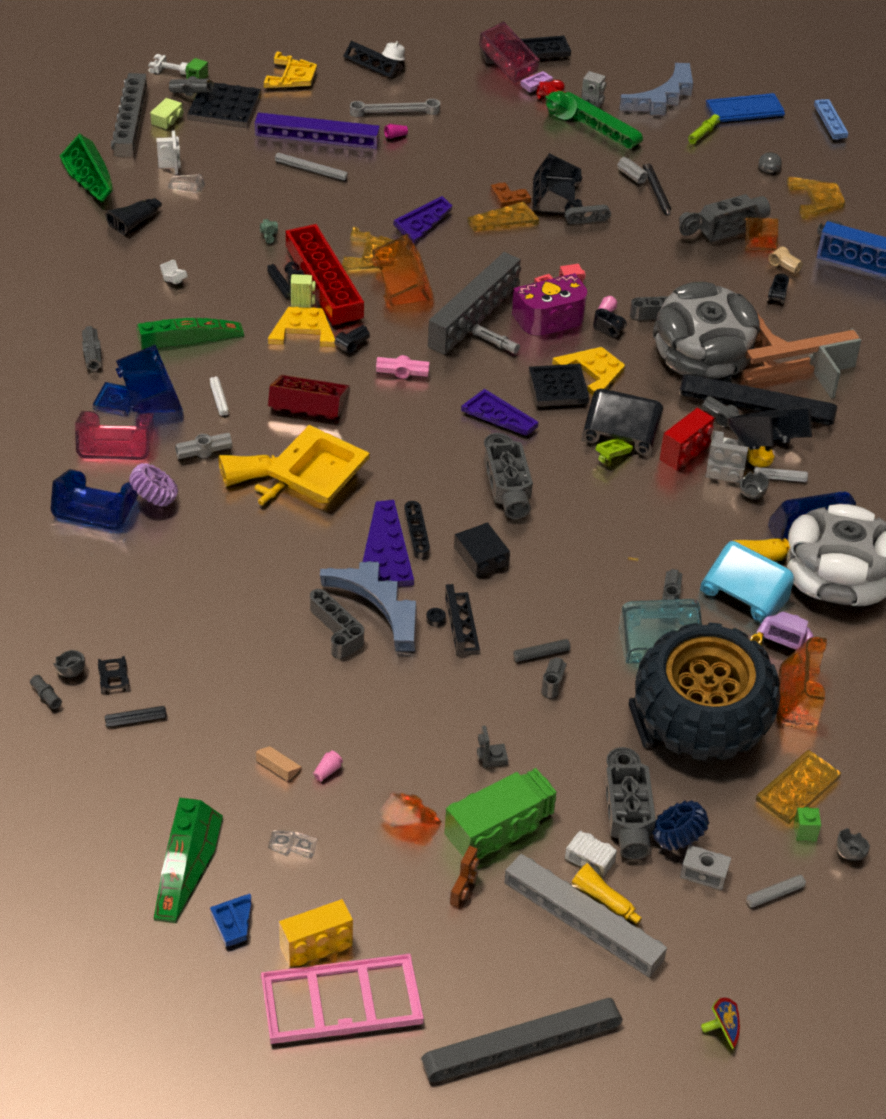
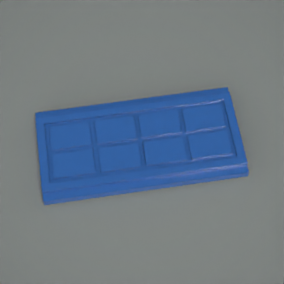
(746, 107)

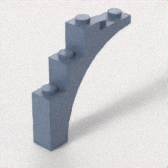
(667, 94)
(384, 594)

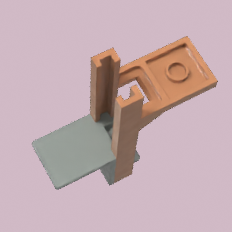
(831, 355)

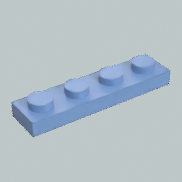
(831, 119)

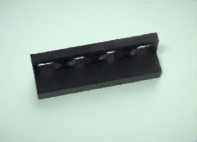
(373, 56)
(457, 623)

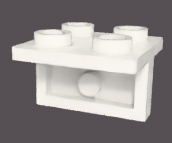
(169, 152)

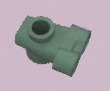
(268, 228)

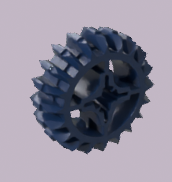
(680, 825)

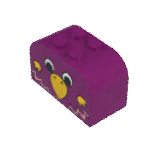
(550, 305)

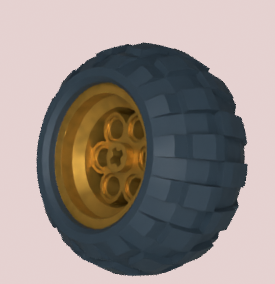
(707, 691)

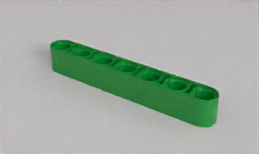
(606, 123)

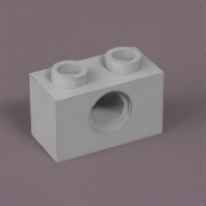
(705, 867)

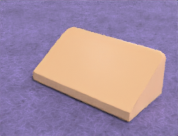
(277, 763)

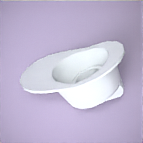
(394, 51)

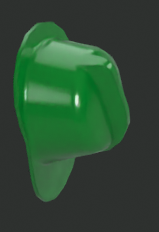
(561, 105)

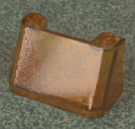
(402, 272)
(800, 698)

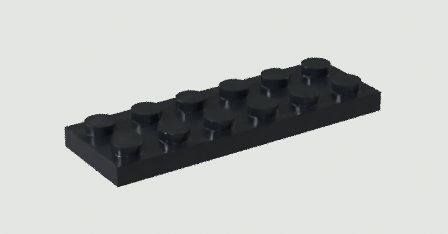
(543, 47)

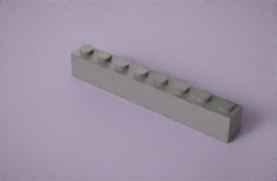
(585, 915)

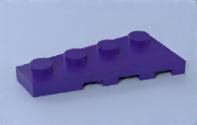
(423, 218)
(497, 411)

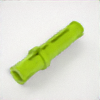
(707, 125)

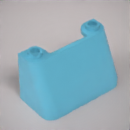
(750, 579)

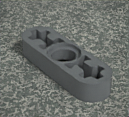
(596, 216)

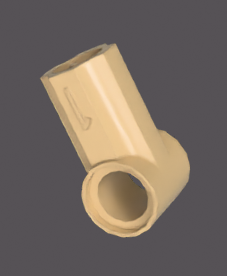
(783, 258)

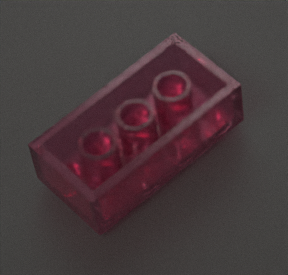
(509, 52)

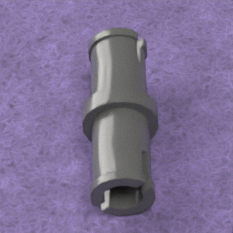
(45, 691)

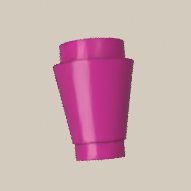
(393, 131)

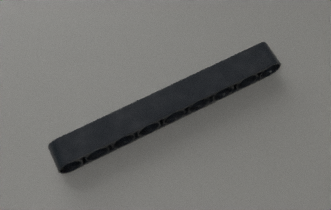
(755, 398)

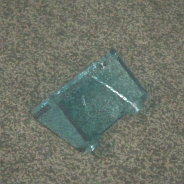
(647, 621)

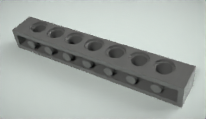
(129, 115)

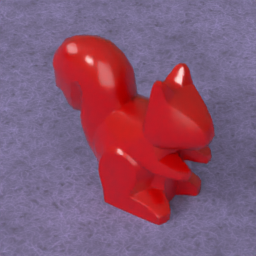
(546, 88)

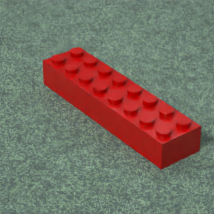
(332, 284)

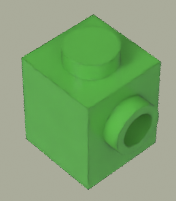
(197, 68)
(807, 824)

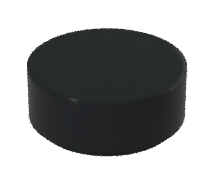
(435, 617)

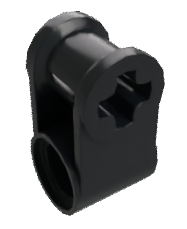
(779, 288)
(607, 322)

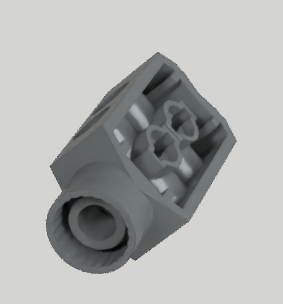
(724, 217)
(508, 474)
(629, 802)

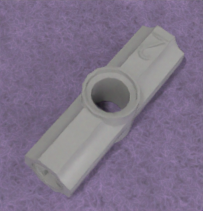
(203, 445)

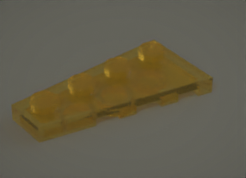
(503, 217)

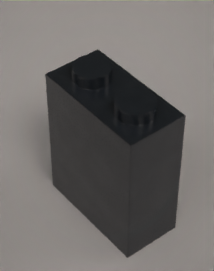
(481, 549)

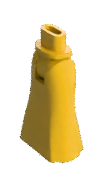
(242, 468)
(771, 548)
(590, 882)

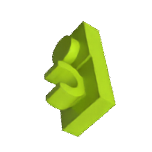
(613, 448)

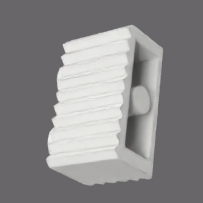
(587, 849)

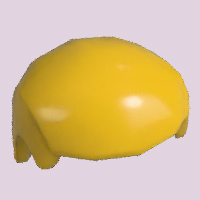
(760, 457)

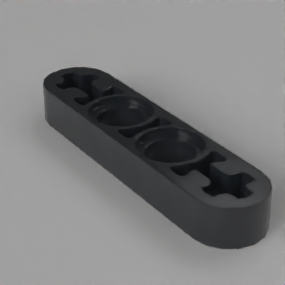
(416, 529)

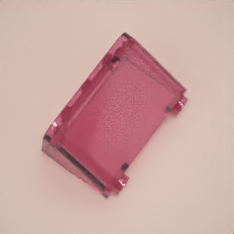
(113, 442)

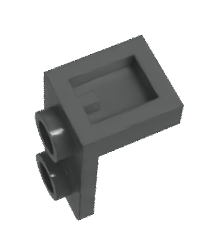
(490, 754)

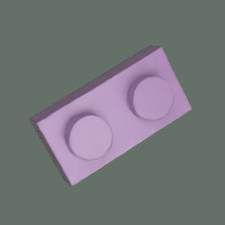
(531, 82)

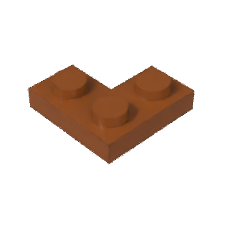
(506, 197)
(467, 876)

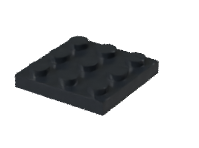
(558, 385)

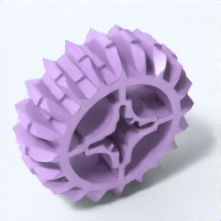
(153, 484)

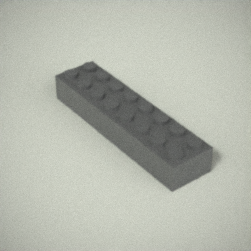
(473, 303)

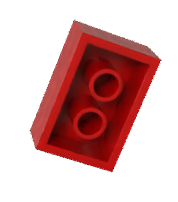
(686, 438)

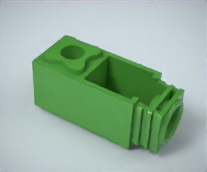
(499, 813)

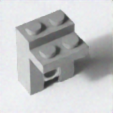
(726, 458)

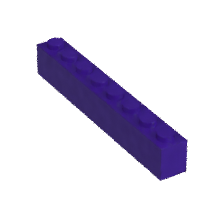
(317, 130)

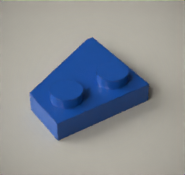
(232, 919)

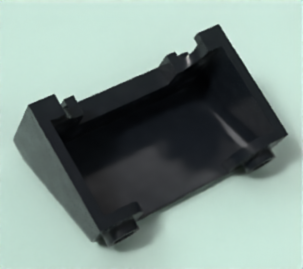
(555, 186)
(624, 418)

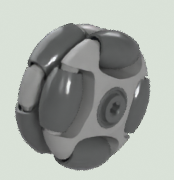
(706, 330)

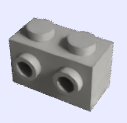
(594, 88)

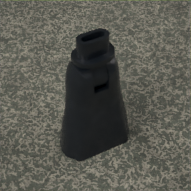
(128, 217)

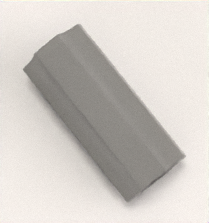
(632, 170)

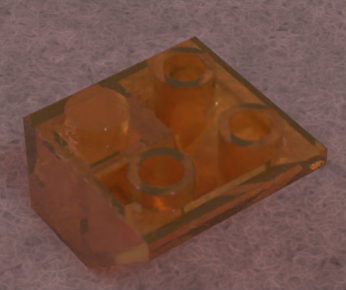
(761, 234)
(407, 812)

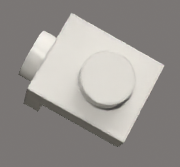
(172, 273)

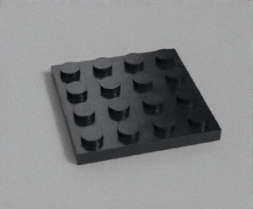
(225, 105)

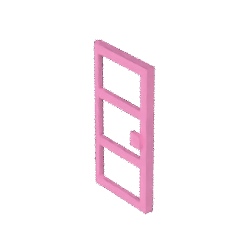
(345, 1025)

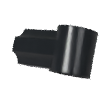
(349, 341)

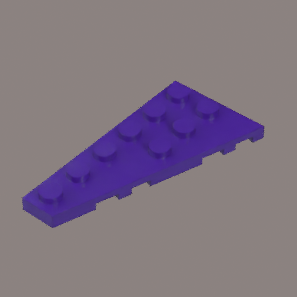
(387, 545)

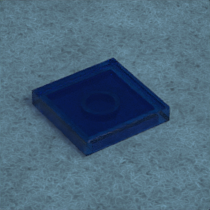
(113, 399)

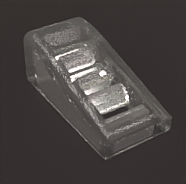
(189, 183)

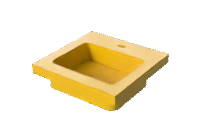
(318, 464)

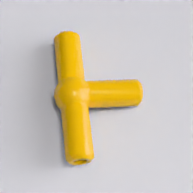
(268, 493)

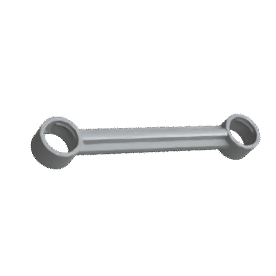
(358, 108)

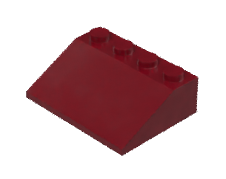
(307, 396)

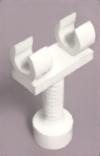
(159, 64)

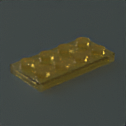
(798, 786)

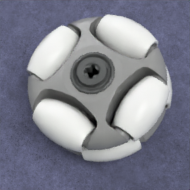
(839, 555)

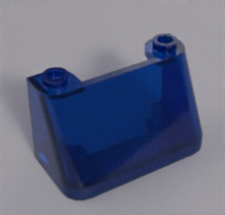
(148, 382)
(88, 505)
(790, 510)

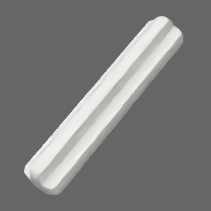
(219, 396)

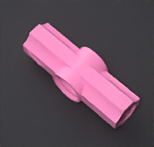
(402, 366)

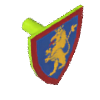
(726, 1018)

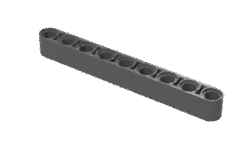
(521, 1040)

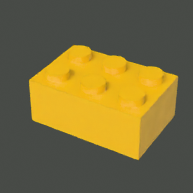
(316, 933)

